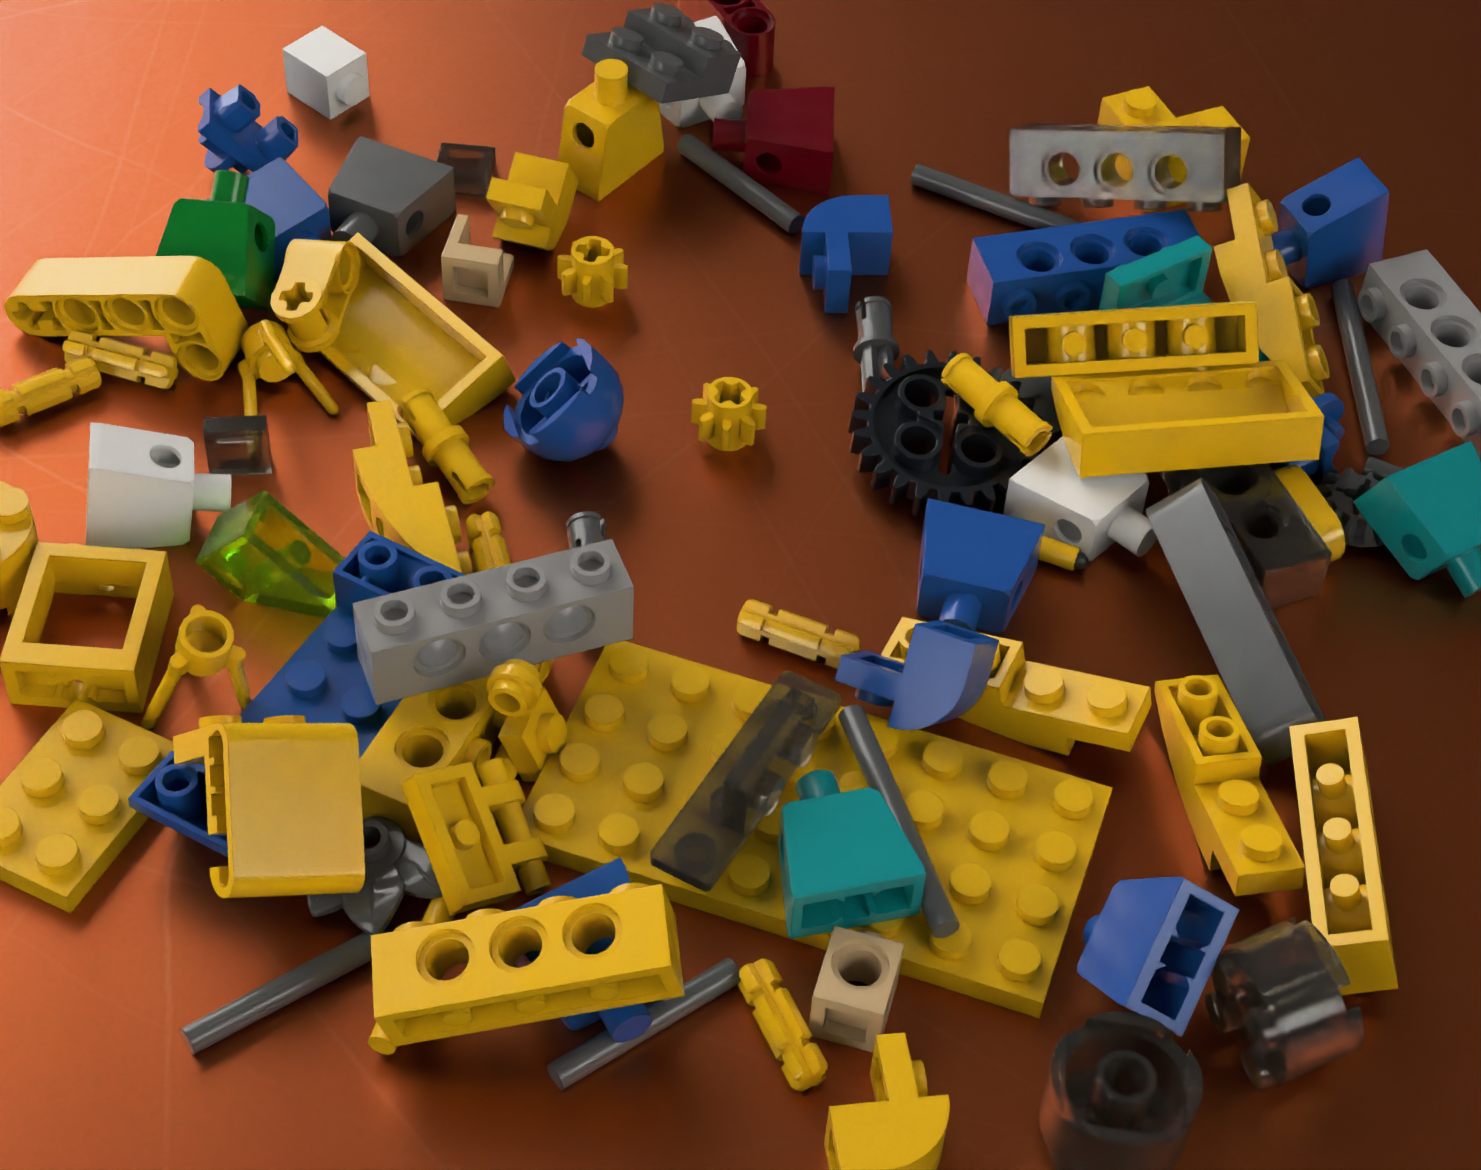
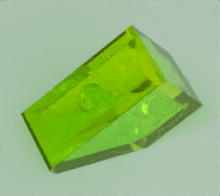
(271, 558)

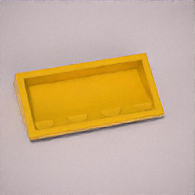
(407, 340)
(1186, 418)

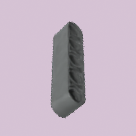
(1234, 618)

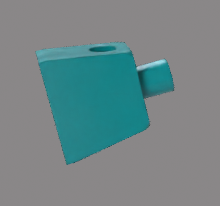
(1432, 516)
(844, 859)

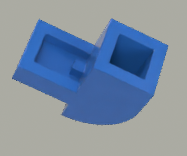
(844, 240)
(936, 683)

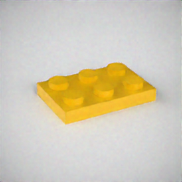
(69, 803)

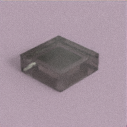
(471, 165)
(237, 445)

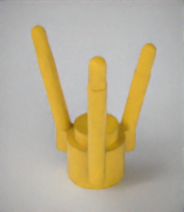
(273, 359)
(201, 649)

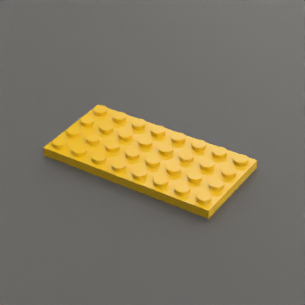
(997, 828)

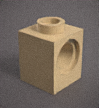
(851, 1012)

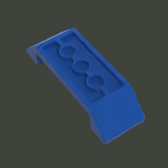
(317, 682)

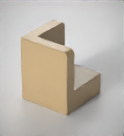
(472, 271)

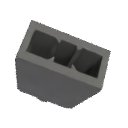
(389, 197)

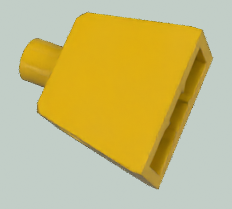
(609, 131)

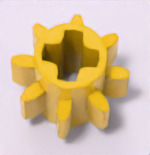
(592, 271)
(728, 414)

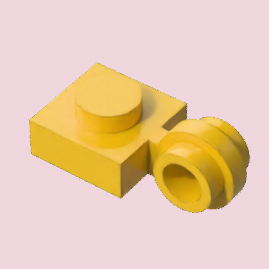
(532, 721)

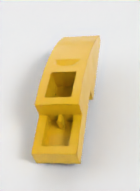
(1259, 275)
(396, 498)
(1047, 703)
(1221, 787)

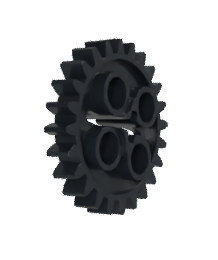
(901, 437)

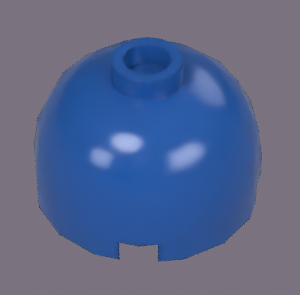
(566, 403)

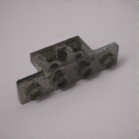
(745, 781)

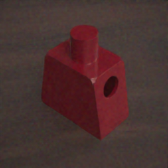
(784, 137)

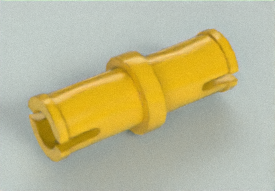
(996, 404)
(445, 446)

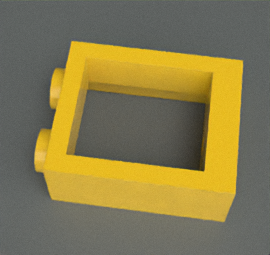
(110, 677)

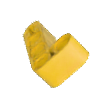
(135, 296)

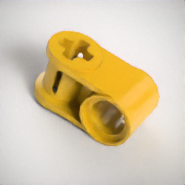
(315, 290)

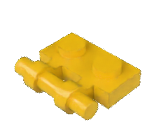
(463, 838)

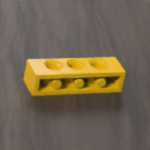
(1134, 339)
(425, 735)
(1343, 851)
(562, 981)

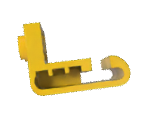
(284, 801)

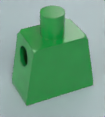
(229, 236)

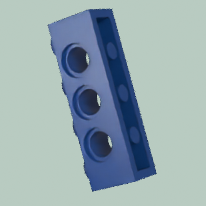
(1064, 264)

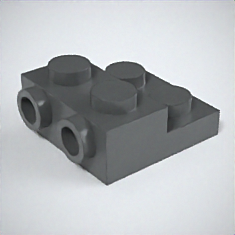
(667, 54)

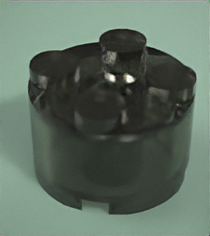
(1283, 1002)
(1119, 1096)

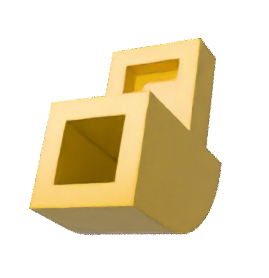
(533, 201)
(897, 1130)

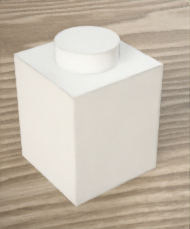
(326, 72)

